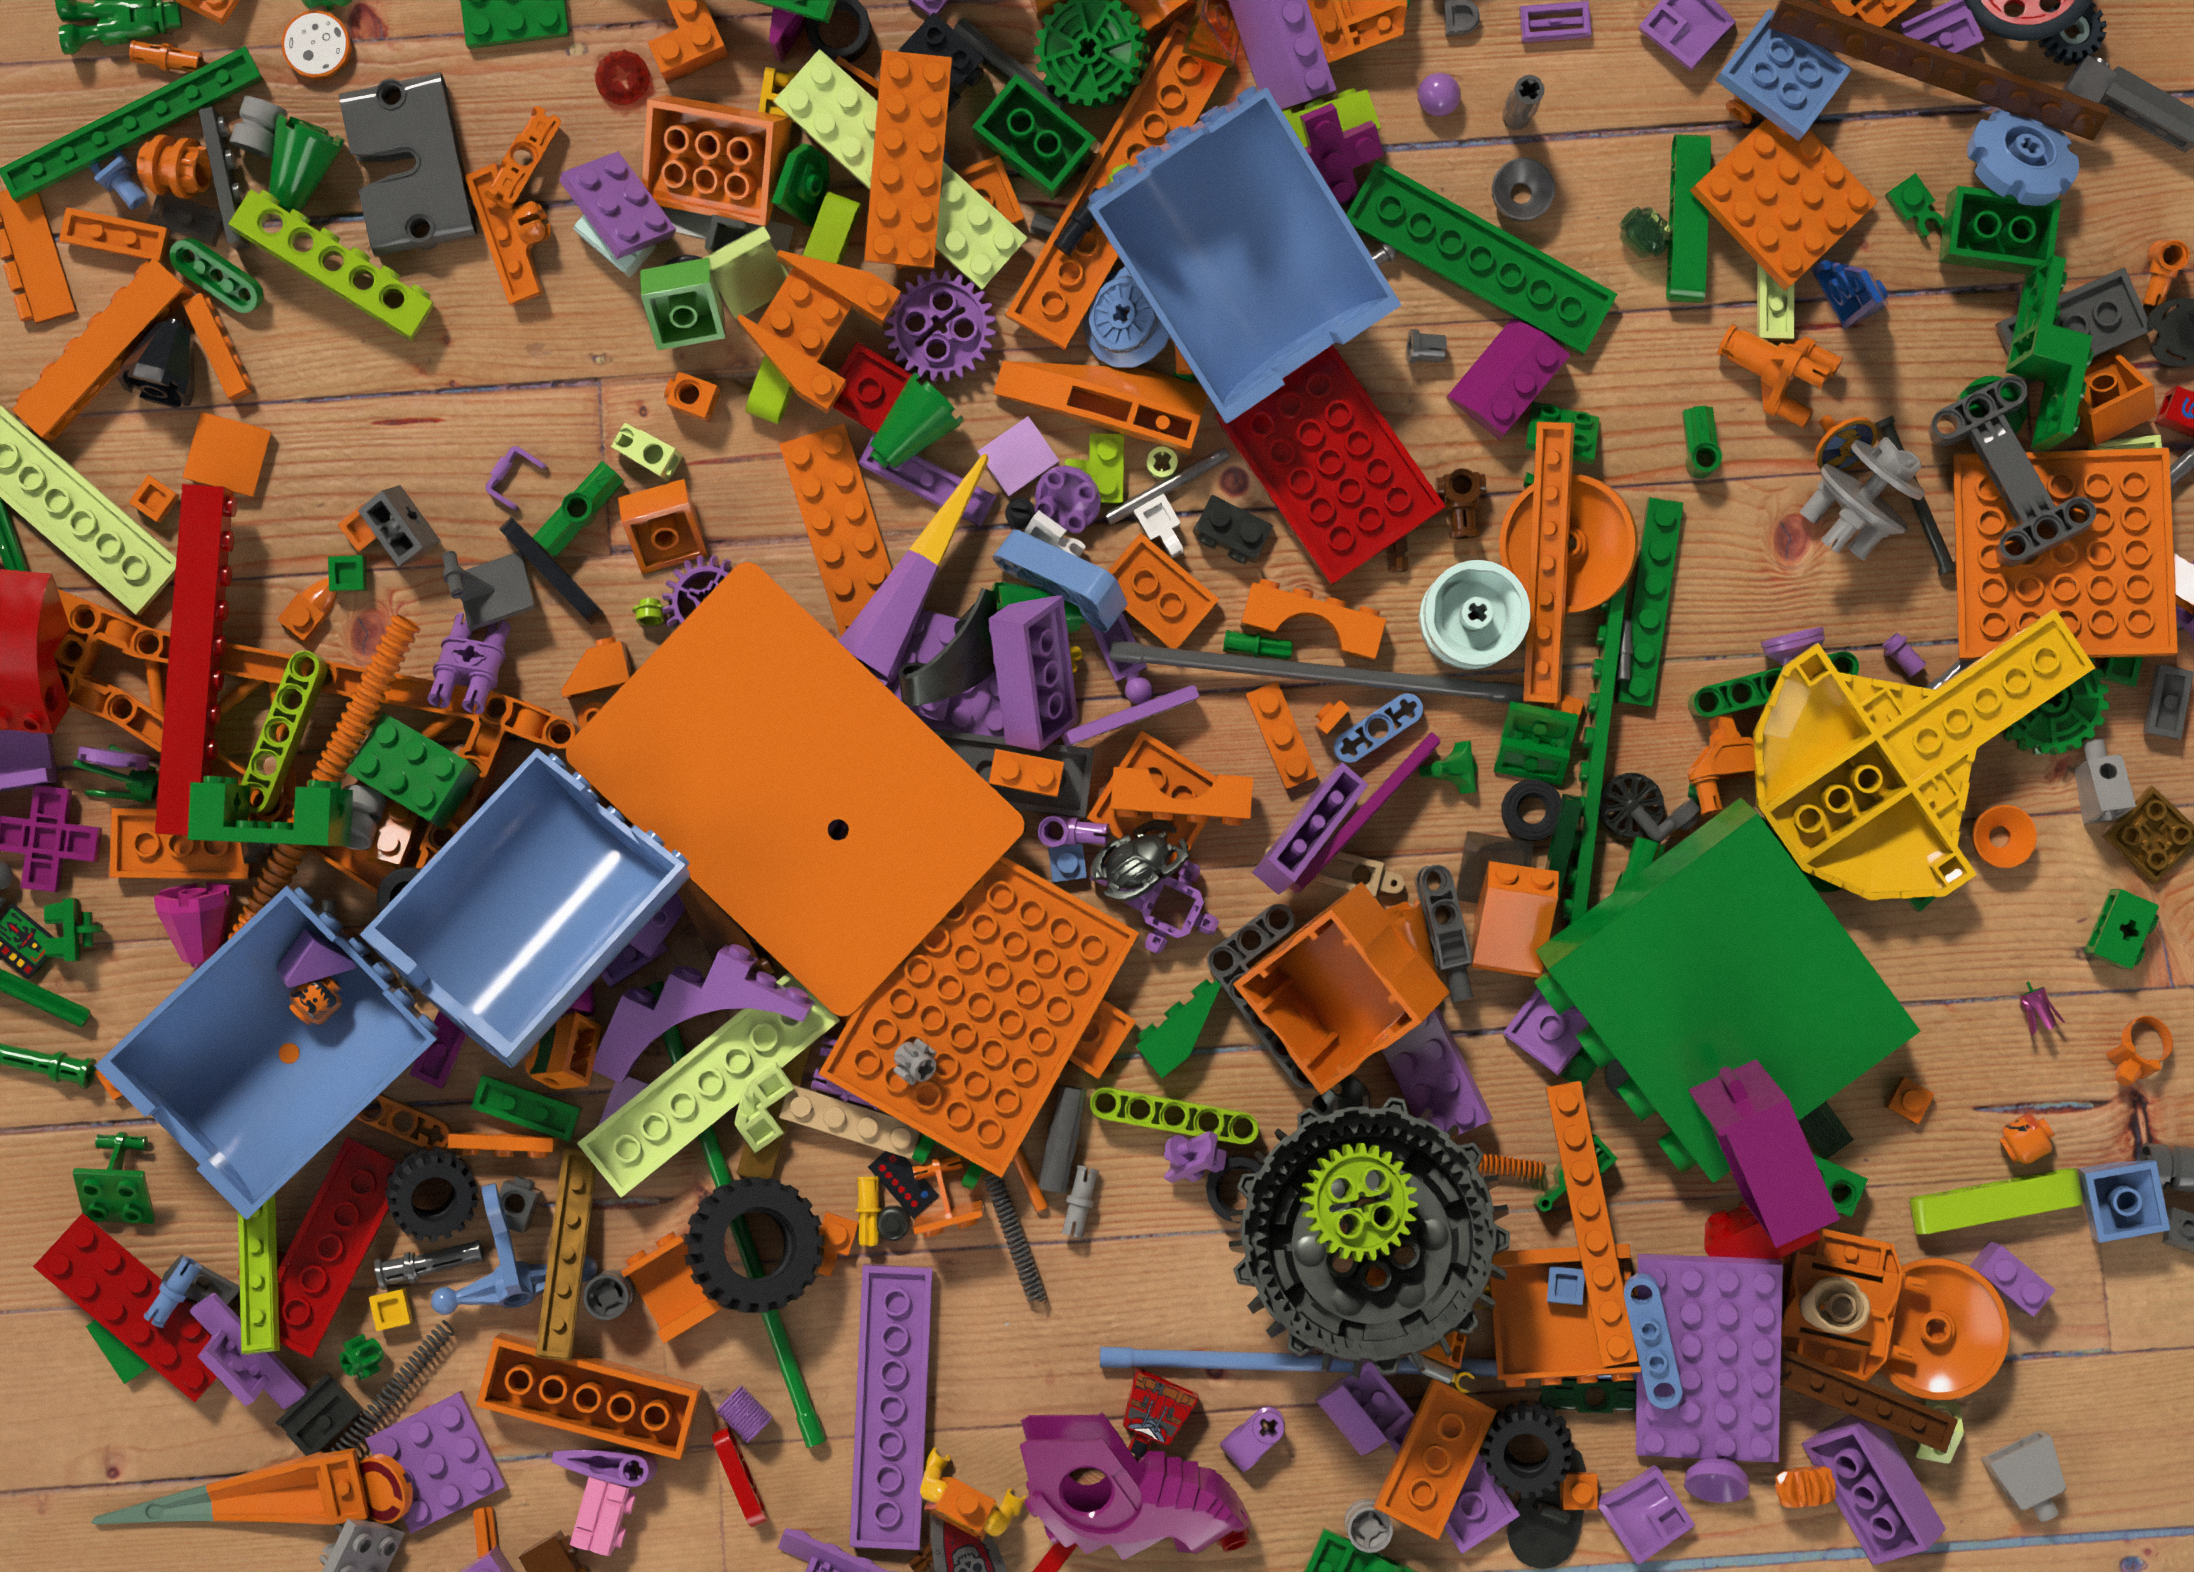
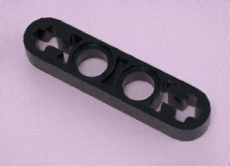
(551, 570)

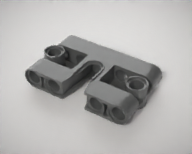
(434, 188)

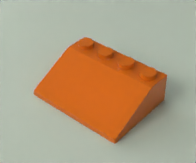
(713, 158)

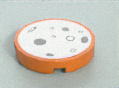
(316, 45)

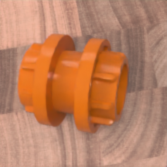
(174, 166)

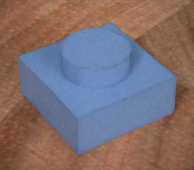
(1067, 863)
(1565, 1286)

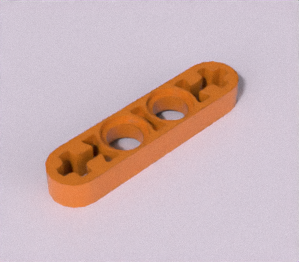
(386, 1122)

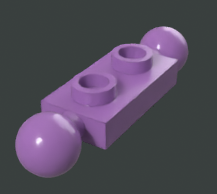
(1137, 688)

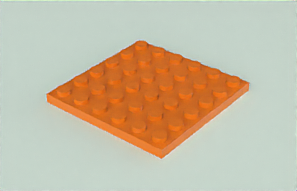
(2106, 583)

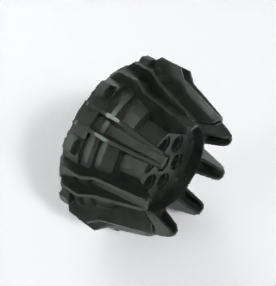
(1419, 1299)

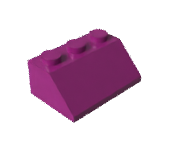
(1508, 376)

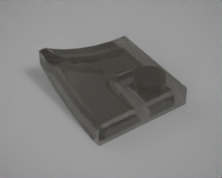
(1477, 853)

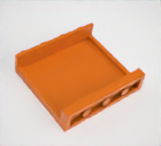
(1544, 1337)

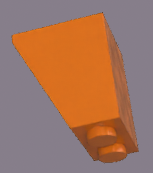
(1514, 918)

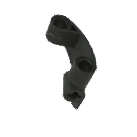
(960, 664)

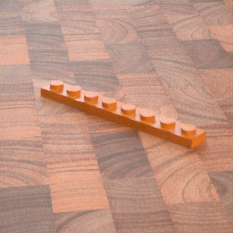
(1548, 561)
(1591, 1224)

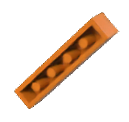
(218, 346)

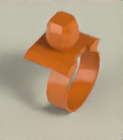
(2129, 1063)

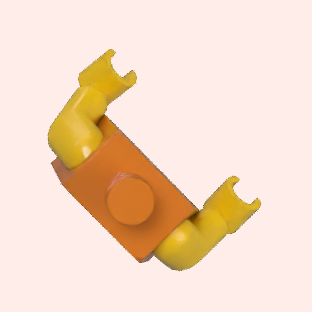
(964, 1505)

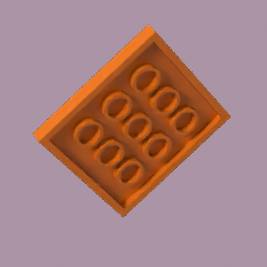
(1783, 199)

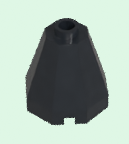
(162, 365)

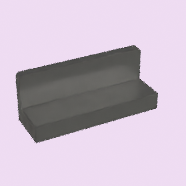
(2151, 109)

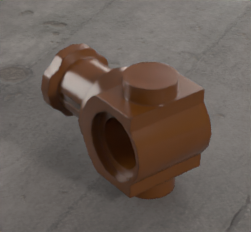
(1462, 504)

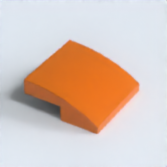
(226, 454)

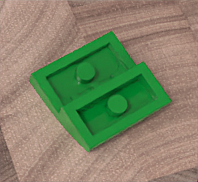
(1535, 743)

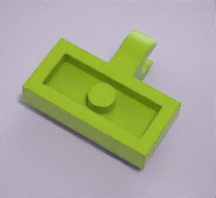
(1104, 465)

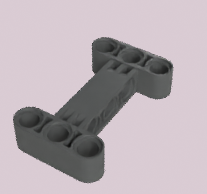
(2011, 470)

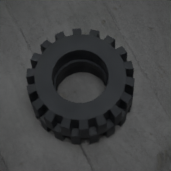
(439, 1220)
(1520, 1475)

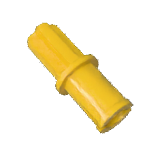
(868, 1210)

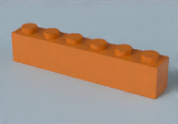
(100, 351)

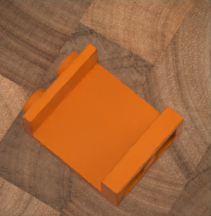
(668, 1288)

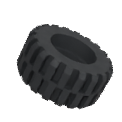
(800, 1245)

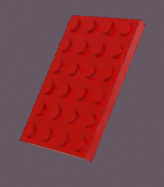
(1333, 466)

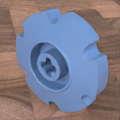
(2022, 158)

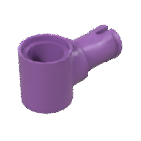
(1073, 831)

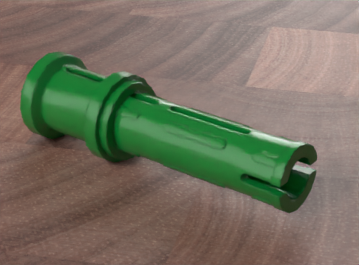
(56, 1066)

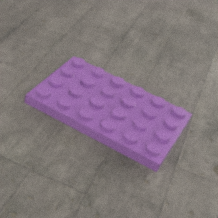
(1728, 1357)

